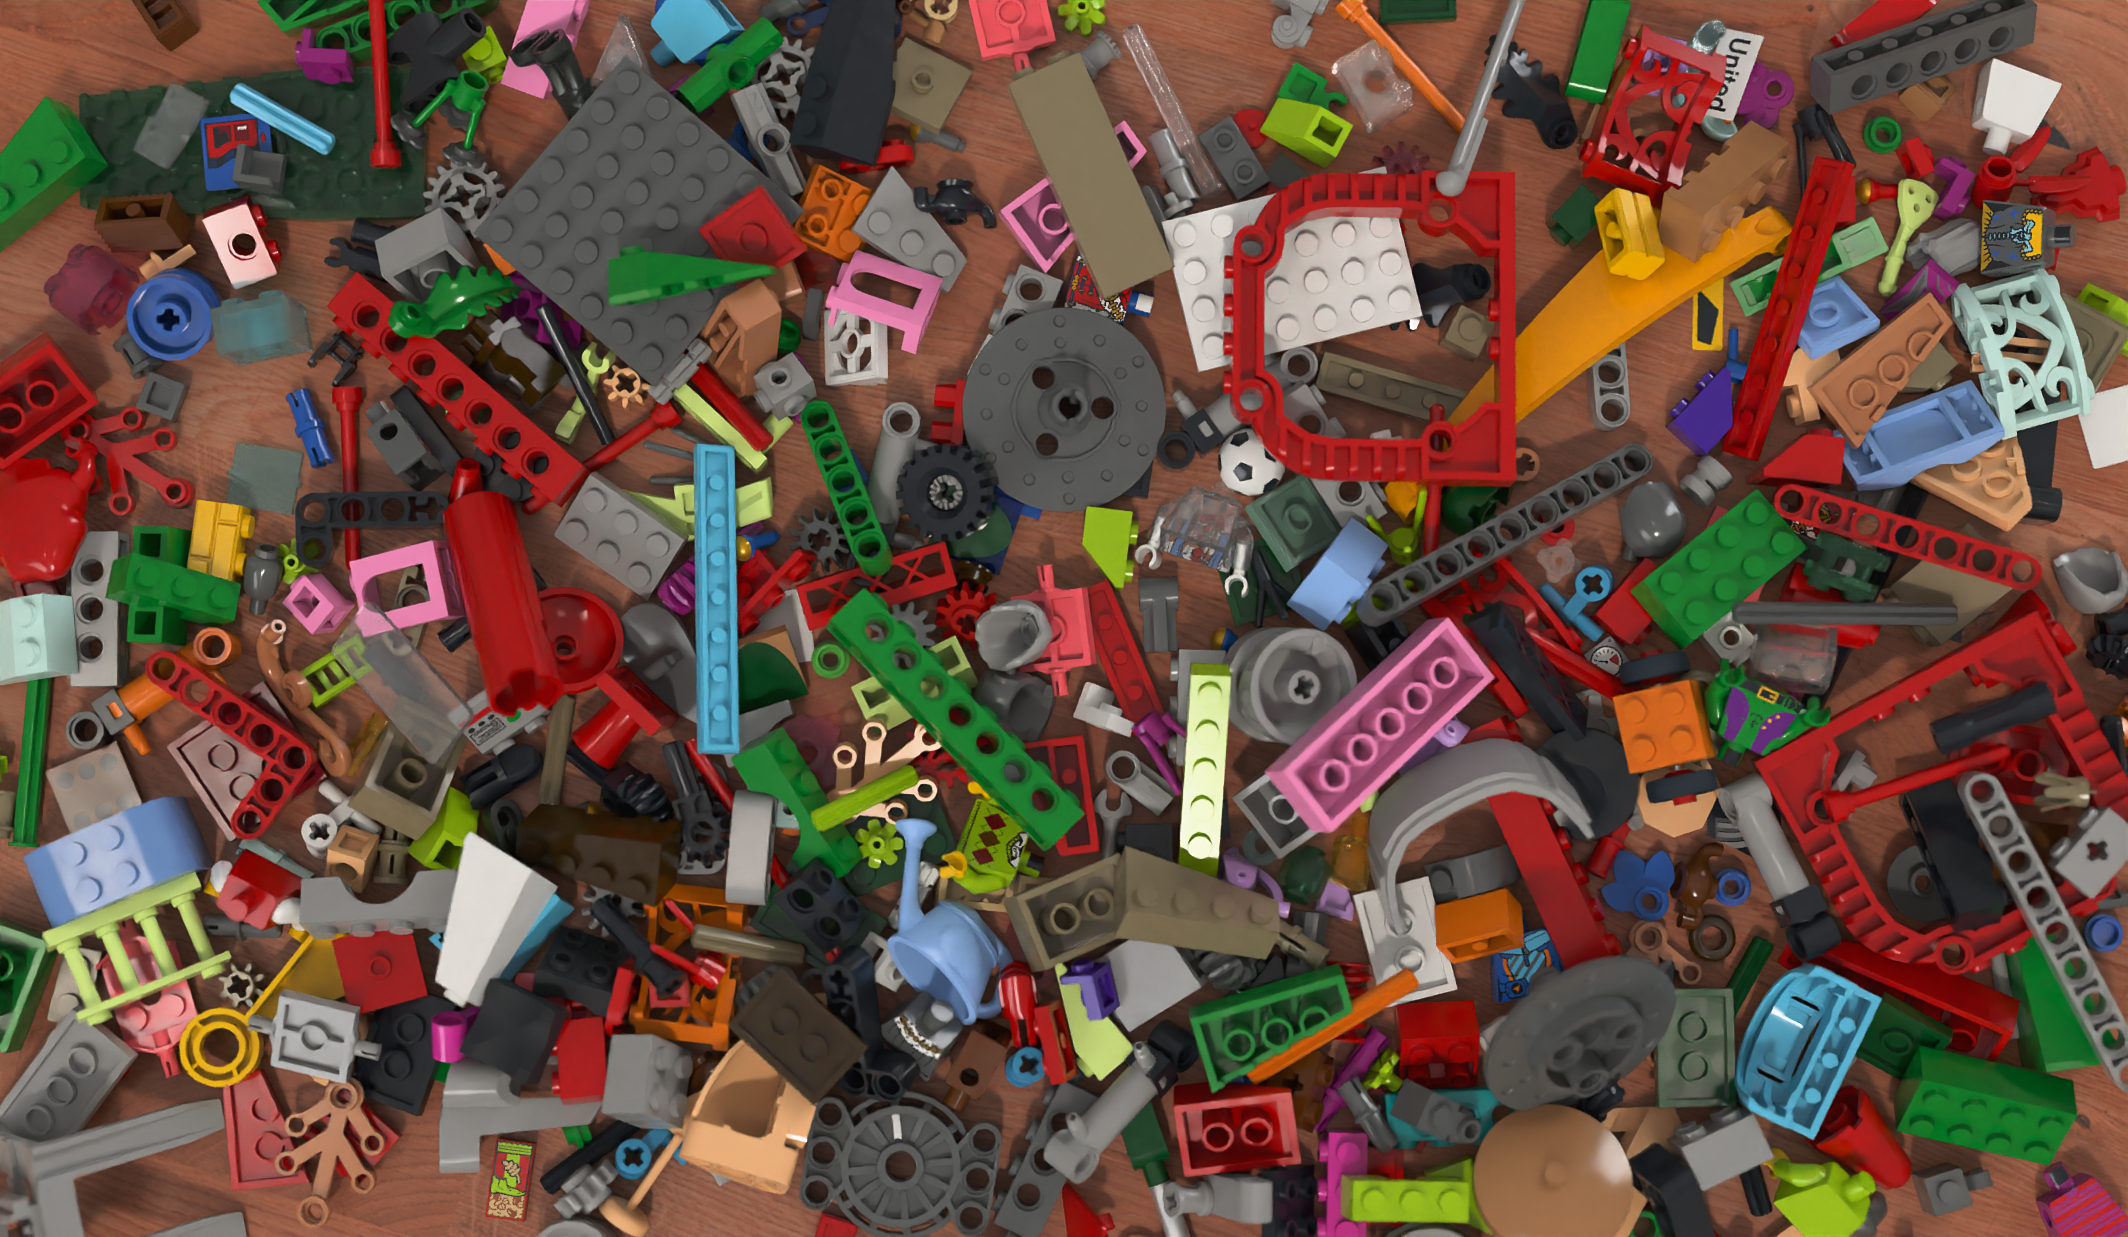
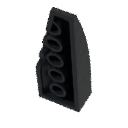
(849, 84)

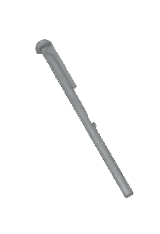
(1454, 179)

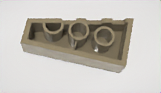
(1190, 909)

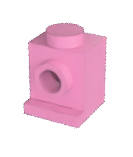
(317, 603)

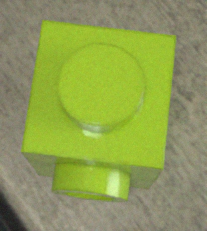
(487, 57)

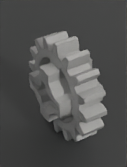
(795, 71)
(481, 194)

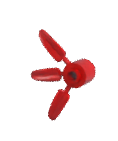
(1999, 174)

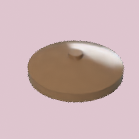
(1551, 1176)

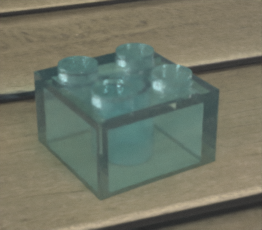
(260, 328)

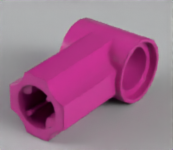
(449, 1032)

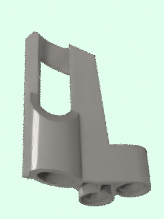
(488, 1102)

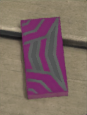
(1927, 279)

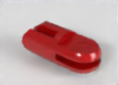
(1017, 999)

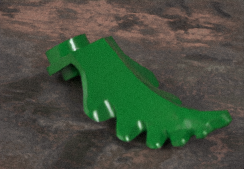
(452, 302)

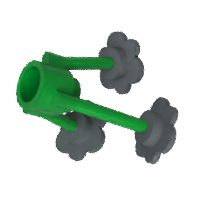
(461, 108)

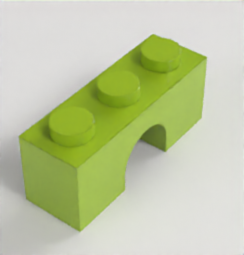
(1403, 1199)

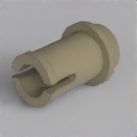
(7, 811)

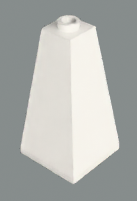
(488, 918)

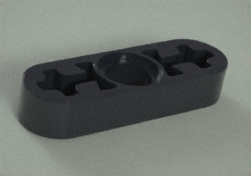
(427, 428)

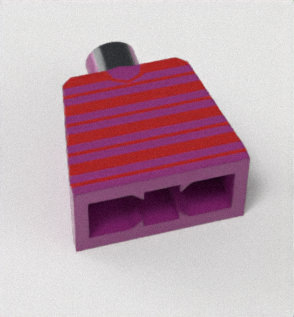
(2078, 1206)

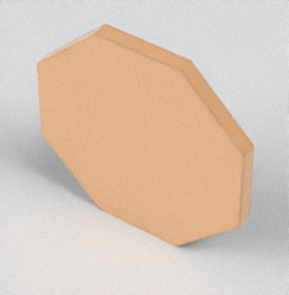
(1669, 818)

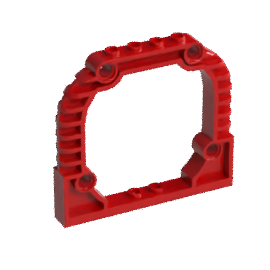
(1484, 218)
(1803, 770)

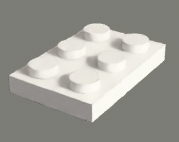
(1414, 949)

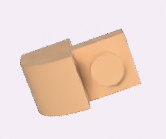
(1800, 375)

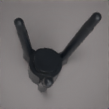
(1818, 125)

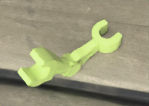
(571, 422)

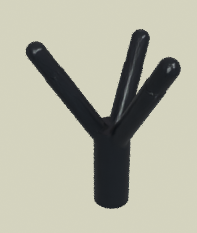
(1269, 586)

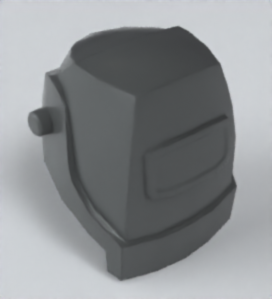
(1018, 700)

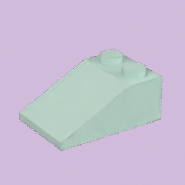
(37, 638)

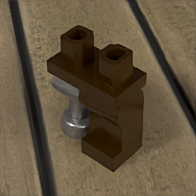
(513, 359)

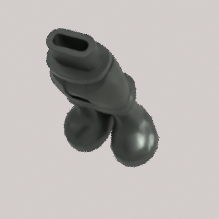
(558, 62)

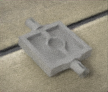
(315, 1036)

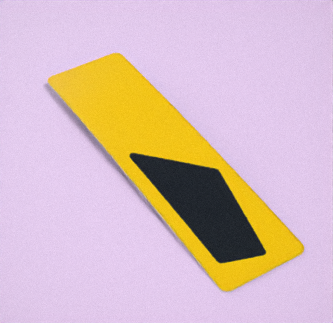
(1708, 318)

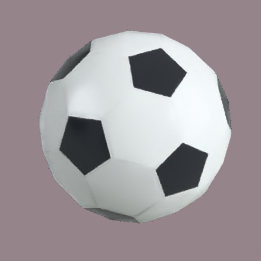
(1247, 465)

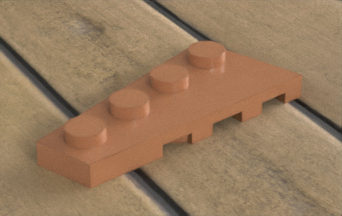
(1870, 376)

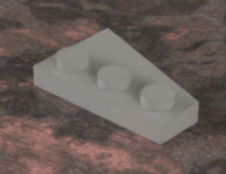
(906, 234)

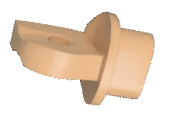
(157, 265)

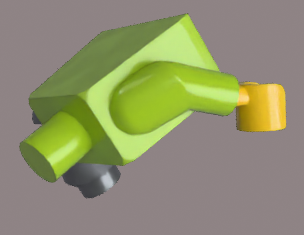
(1826, 1199)

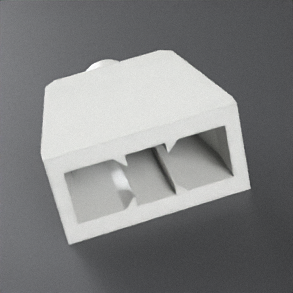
(2010, 104)

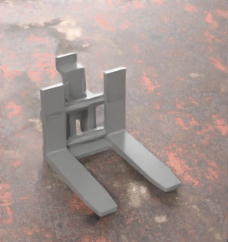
(56, 1163)

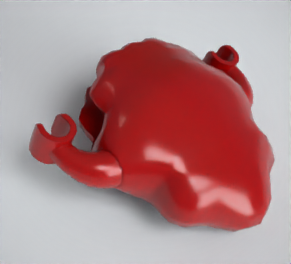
(44, 514)

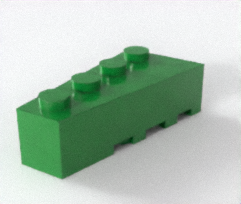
(1265, 1021)

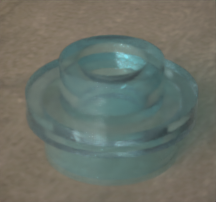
(1250, 852)

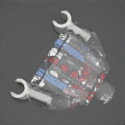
(1205, 530)

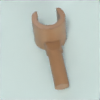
(935, 32)

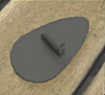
(662, 655)

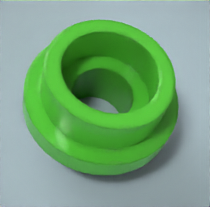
(818, 659)

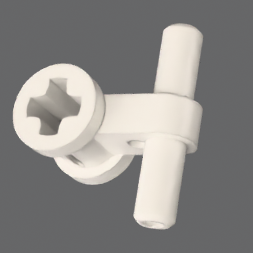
(332, 823)

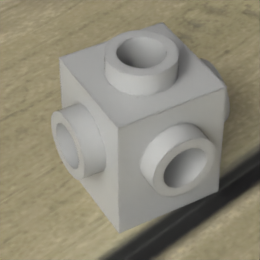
(784, 387)

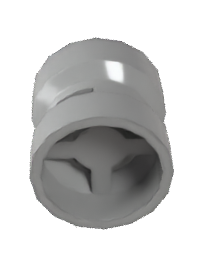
(1705, 481)

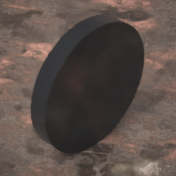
(1600, 777)

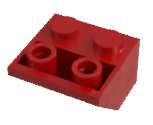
(1437, 1043)

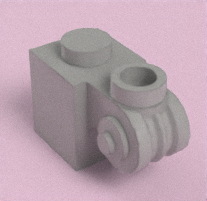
(1294, 28)

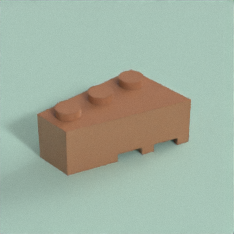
(743, 336)

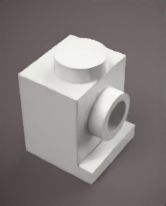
(1714, 641)
(884, 969)

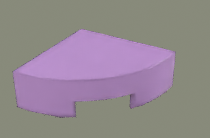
(1336, 902)

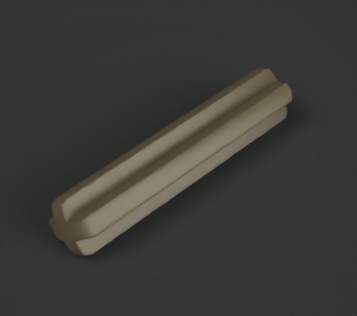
(556, 748)
(747, 945)

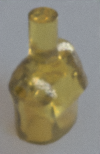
(1349, 858)

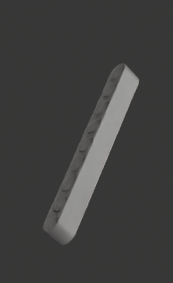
(2039, 916)

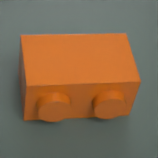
(1479, 925)

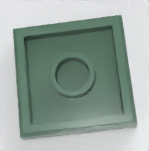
(1294, 521)

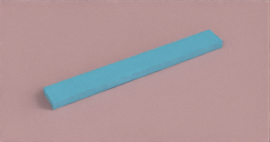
(716, 599)

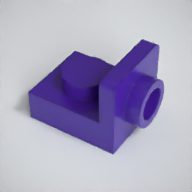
(1096, 984)

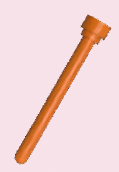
(1358, 12)

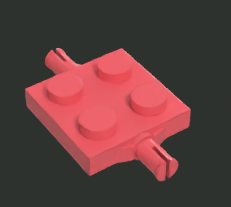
(1011, 28)
(1072, 630)

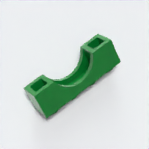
(777, 768)

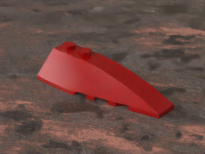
(1977, 1014)

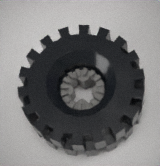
(925, 482)

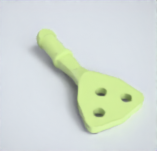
(1909, 222)

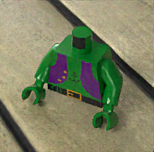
(1755, 714)

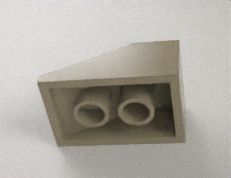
(401, 785)
(1065, 914)

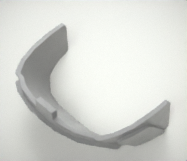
(1448, 785)

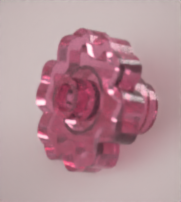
(825, 738)

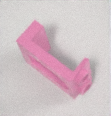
(911, 321)
(440, 577)

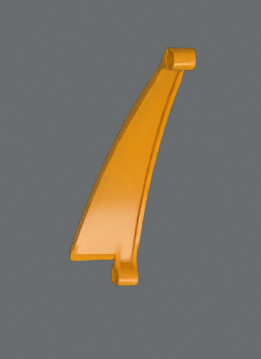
(1600, 314)

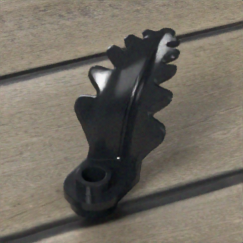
(1534, 97)
(1443, 288)

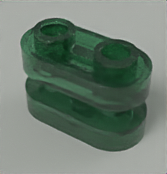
(1854, 587)

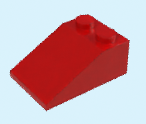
(2031, 752)
(1234, 1128)

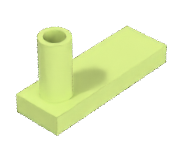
(728, 434)

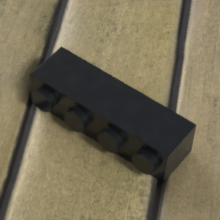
(1953, 856)

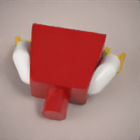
(258, 893)

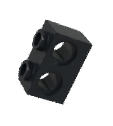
(820, 905)

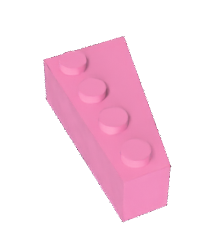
(541, 16)
(1037, 219)

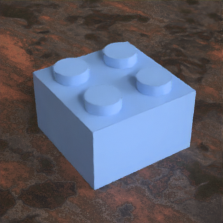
(1339, 576)

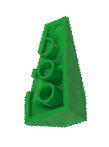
(653, 276)

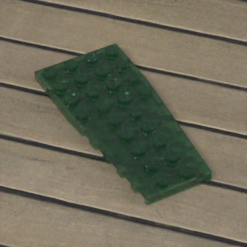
(315, 184)

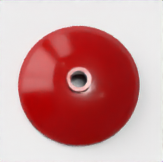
(587, 629)

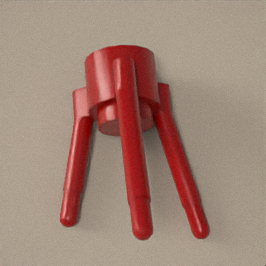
(704, 968)

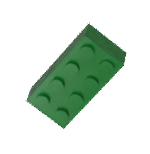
(1718, 569)
(1984, 1105)

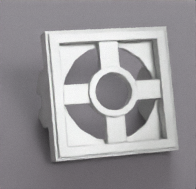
(836, 341)

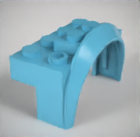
(1779, 1035)

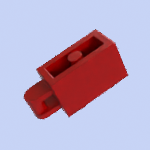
(581, 1058)

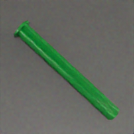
(31, 763)

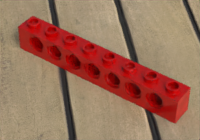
(564, 473)

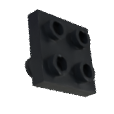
(1292, 1202)

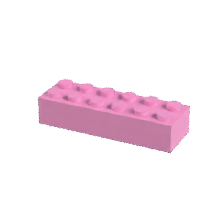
(1379, 725)

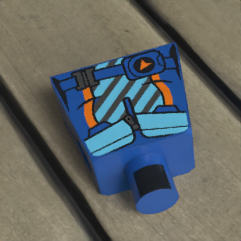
(1513, 968)

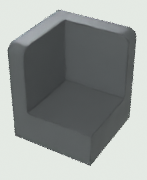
(259, 170)

